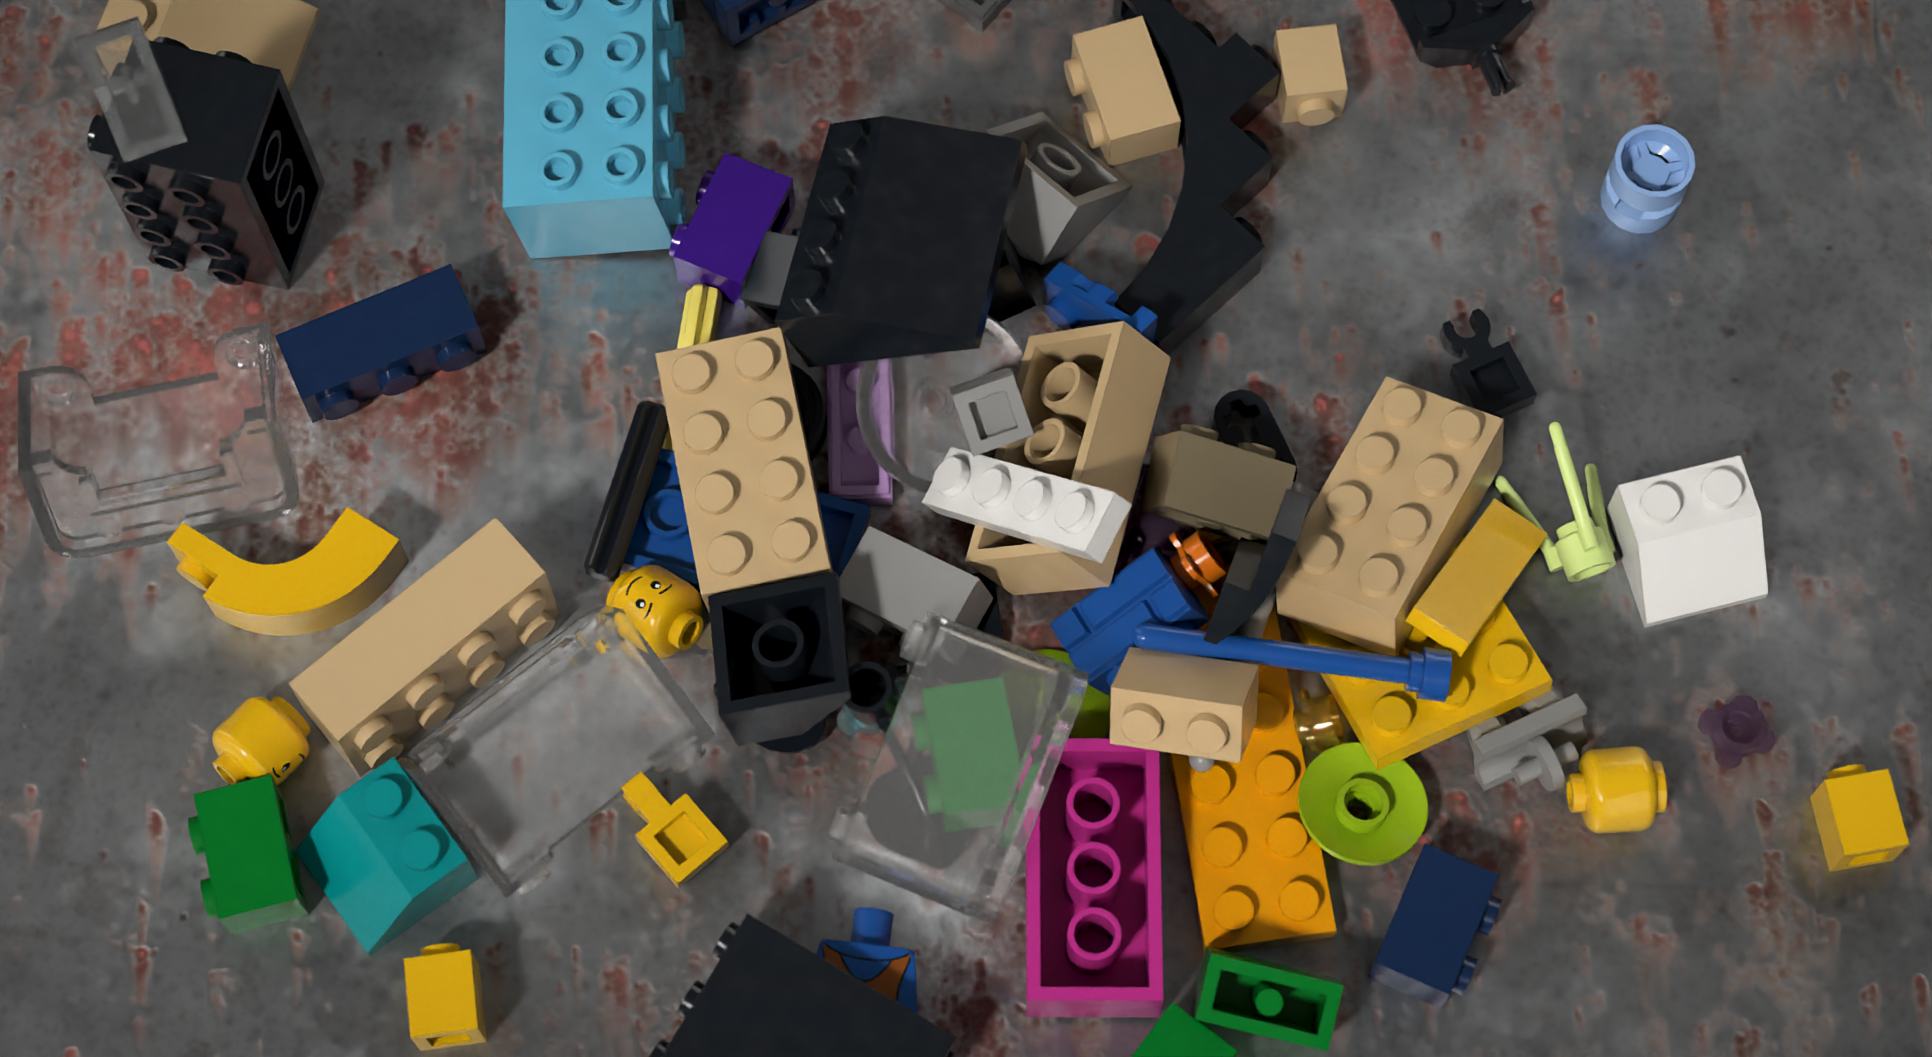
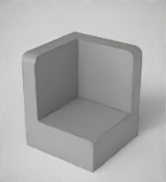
(991, 411)

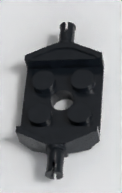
(1466, 33)

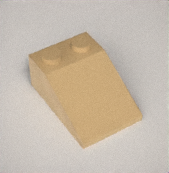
(260, 30)

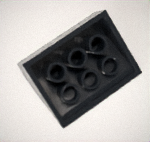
(899, 241)

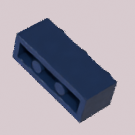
(382, 344)

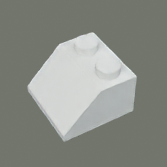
(1690, 540)

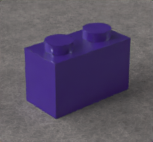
(729, 225)

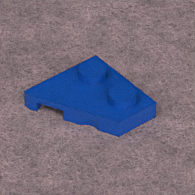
(1078, 302)

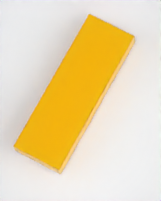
(1476, 577)

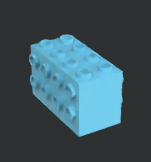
(592, 125)

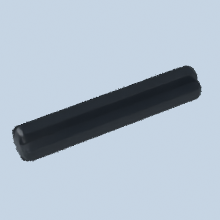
(627, 492)

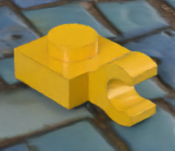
(676, 834)

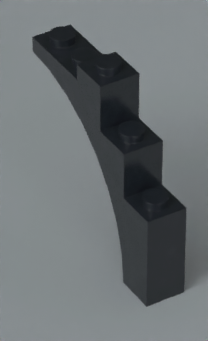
(1205, 249)

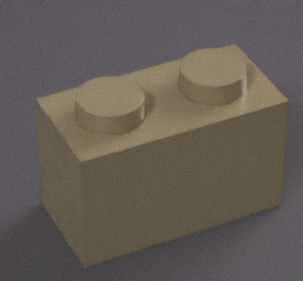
(1215, 484)

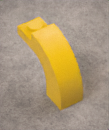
(297, 596)

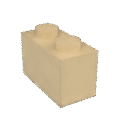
(1123, 92)
(1184, 704)

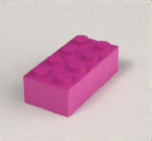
(1096, 887)

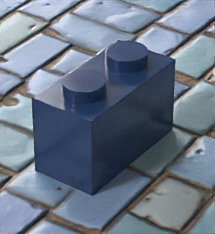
(1435, 927)

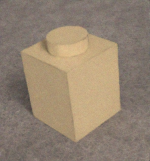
(1311, 74)

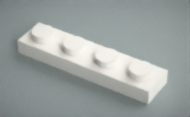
(1027, 504)

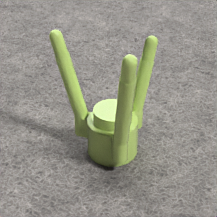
(1583, 544)

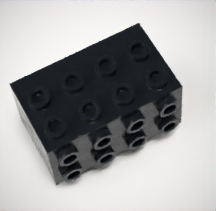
(237, 188)

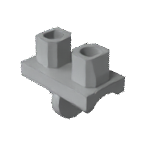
(1531, 745)

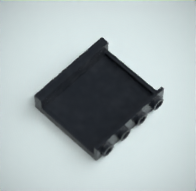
(791, 1003)

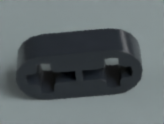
(1263, 428)

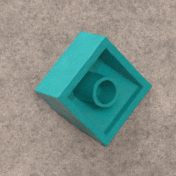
(384, 857)

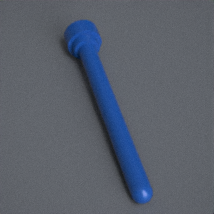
(1422, 672)

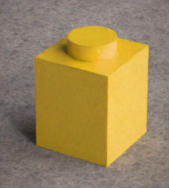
(1858, 818)
(444, 997)

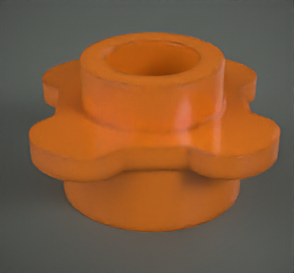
(1198, 562)

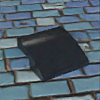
(1257, 569)

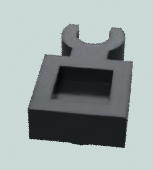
(1487, 376)

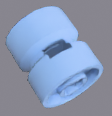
(1647, 178)

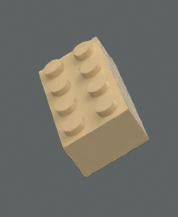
(1091, 418)
(743, 463)
(1390, 515)
(428, 648)

